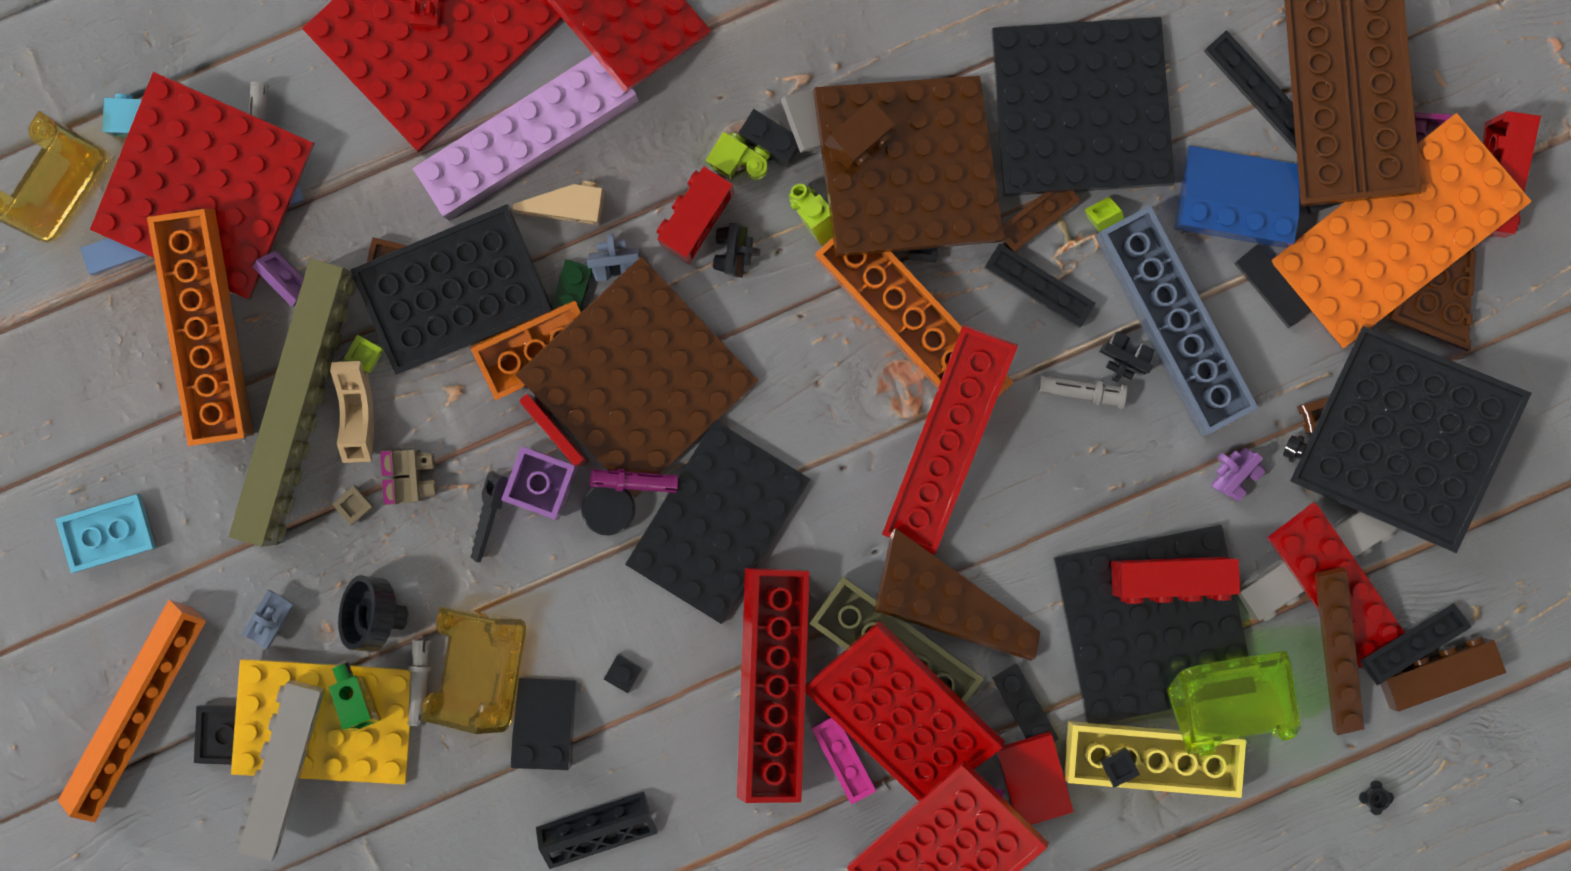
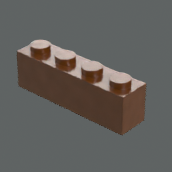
(1444, 673)

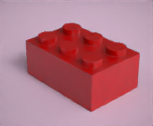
(695, 214)

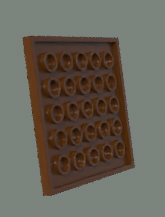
(926, 182)
(637, 374)

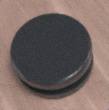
(608, 510)

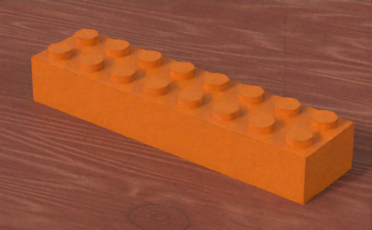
(898, 307)
(200, 326)

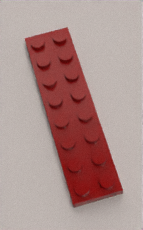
(950, 436)

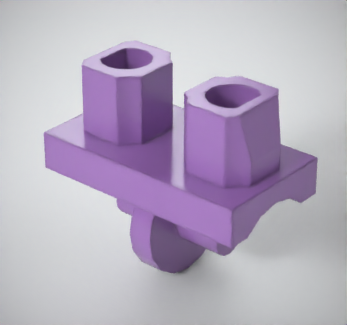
(1235, 470)

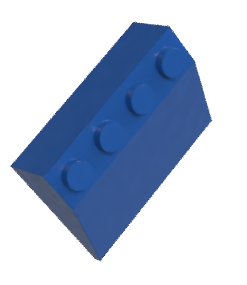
(1239, 197)

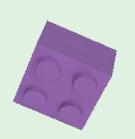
(540, 483)

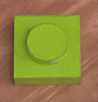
(1104, 214)
(364, 351)

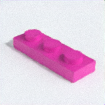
(843, 760)

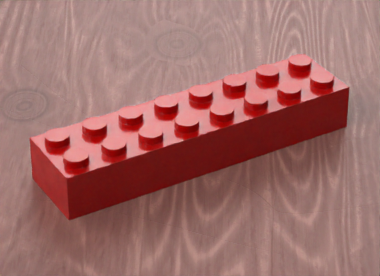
(773, 685)

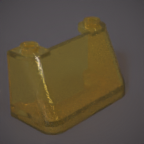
(54, 180)
(477, 672)

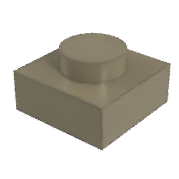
(353, 505)

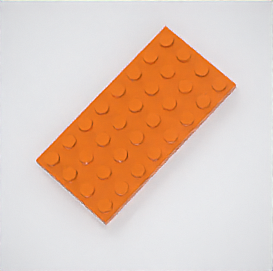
(1386, 249)

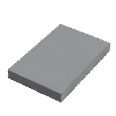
(803, 119)

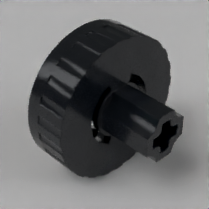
(369, 614)

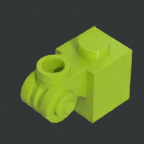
(732, 152)
(812, 211)

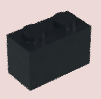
(769, 136)

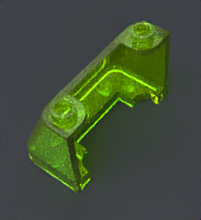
(1235, 701)

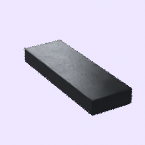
(1272, 286)

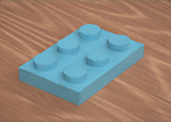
(105, 533)

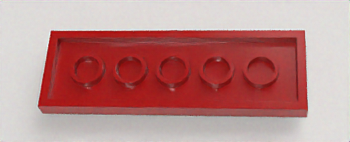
(1312, 546)

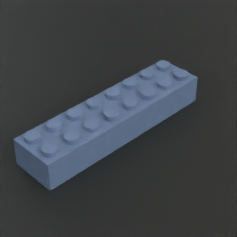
(1176, 321)

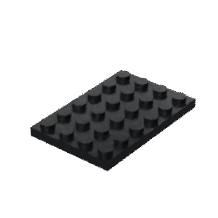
(451, 289)
(717, 521)

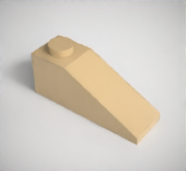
(571, 203)

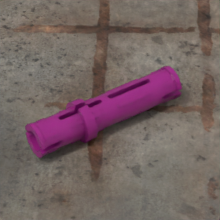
(636, 481)

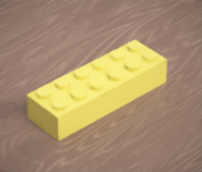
(1158, 757)

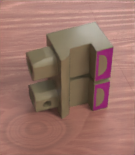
(406, 463)

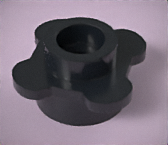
(1383, 802)

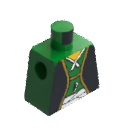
(358, 710)

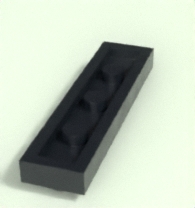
(1039, 285)
(1415, 644)

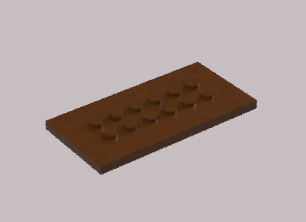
(1352, 100)

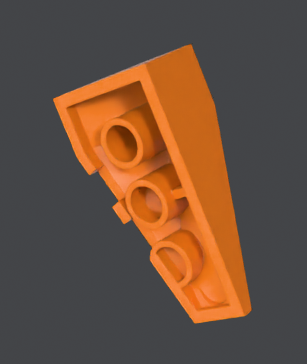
(513, 348)

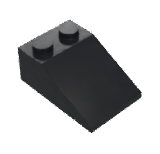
(543, 724)

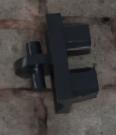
(738, 252)
(1139, 361)

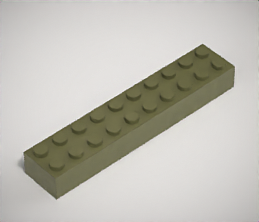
(293, 404)

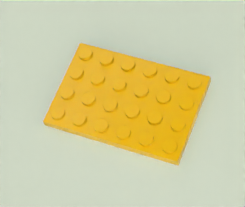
(365, 755)

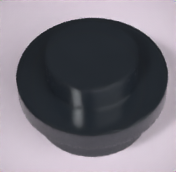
(1294, 448)

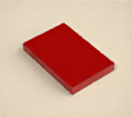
(554, 430)
(1035, 778)

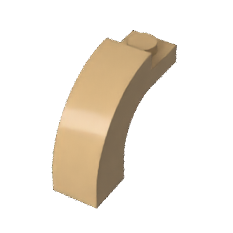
(356, 411)

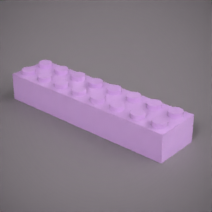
(522, 137)

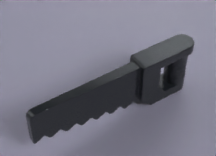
(491, 497)

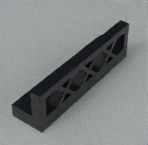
(593, 827)

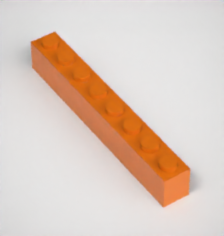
(131, 711)

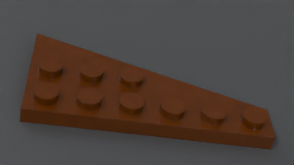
(1443, 305)
(935, 596)

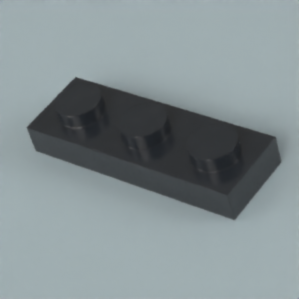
(1022, 702)

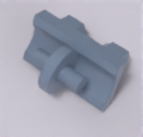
(602, 261)
(268, 619)

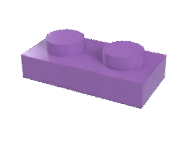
(280, 276)

